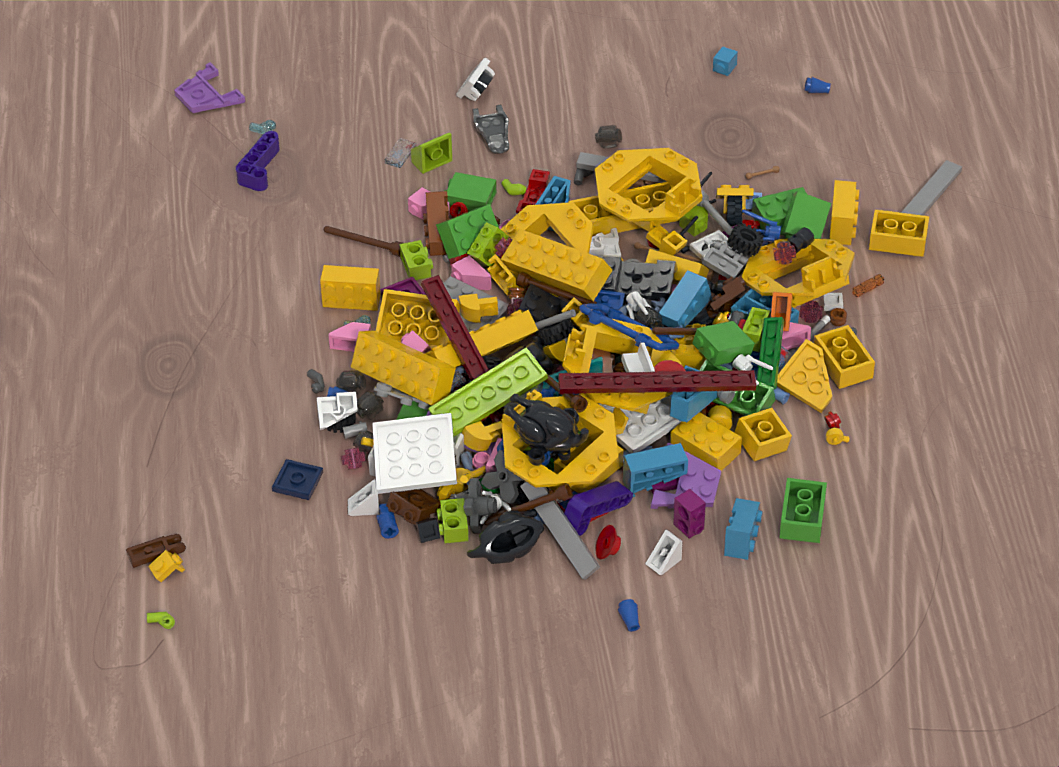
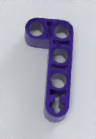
(251, 169)
(595, 503)

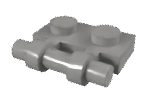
(722, 263)

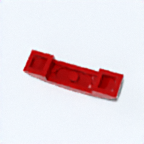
(537, 184)

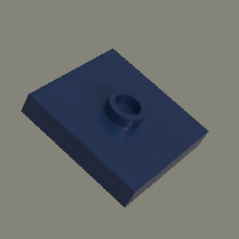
(297, 479)

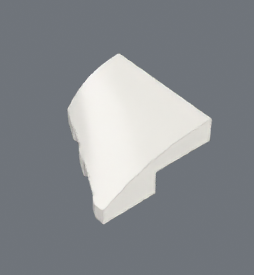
(605, 245)
(335, 408)

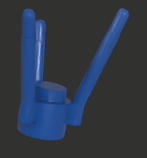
(771, 232)

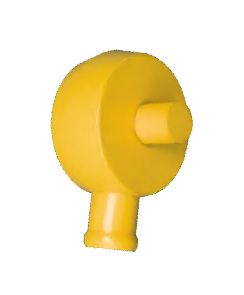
(835, 436)

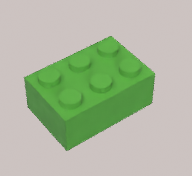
(774, 207)
(462, 230)
(803, 510)

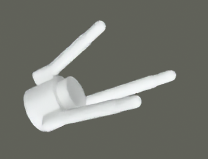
(635, 303)
(744, 363)
(500, 502)

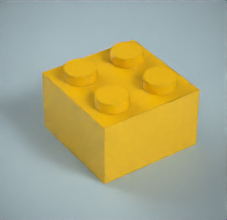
(763, 434)

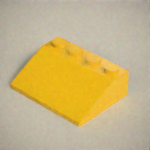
(406, 312)

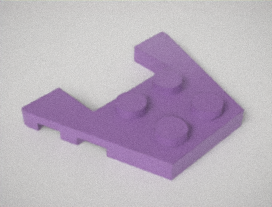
(201, 96)
(700, 478)

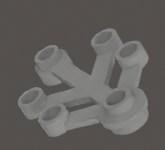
(384, 390)

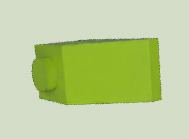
(700, 224)

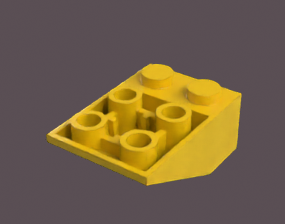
(687, 352)

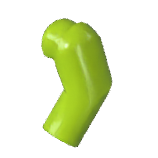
(513, 189)
(162, 618)

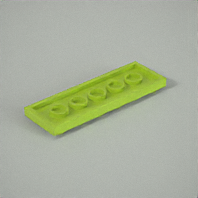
(491, 390)

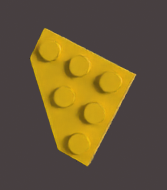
(807, 377)

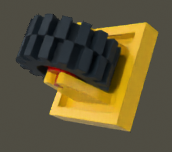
(734, 201)

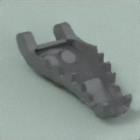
(493, 129)

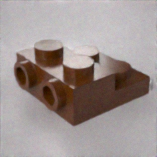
(732, 289)
(413, 504)

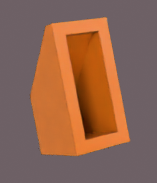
(782, 307)

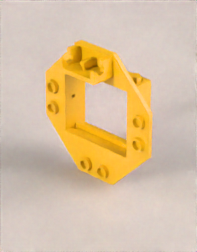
(628, 166)
(563, 218)
(823, 268)
(602, 337)
(585, 467)

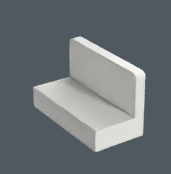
(638, 361)

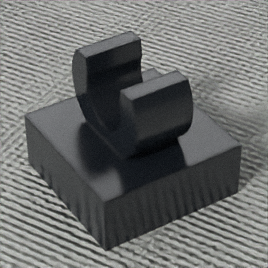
(428, 530)

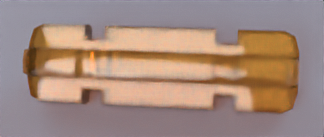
(868, 285)

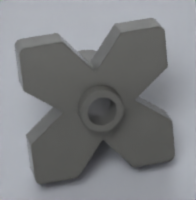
(502, 478)
(478, 505)

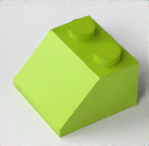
(432, 153)

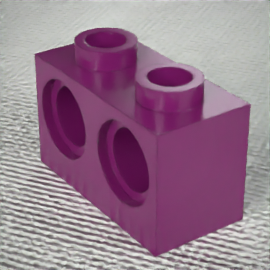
(689, 513)

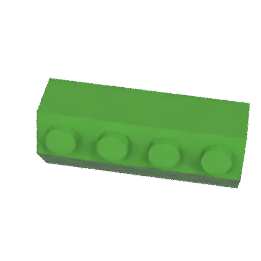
(745, 401)

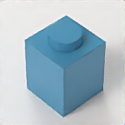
(725, 61)

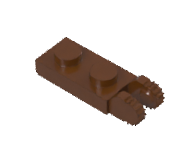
(152, 549)

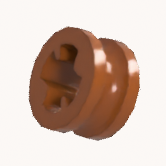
(516, 292)
(838, 317)

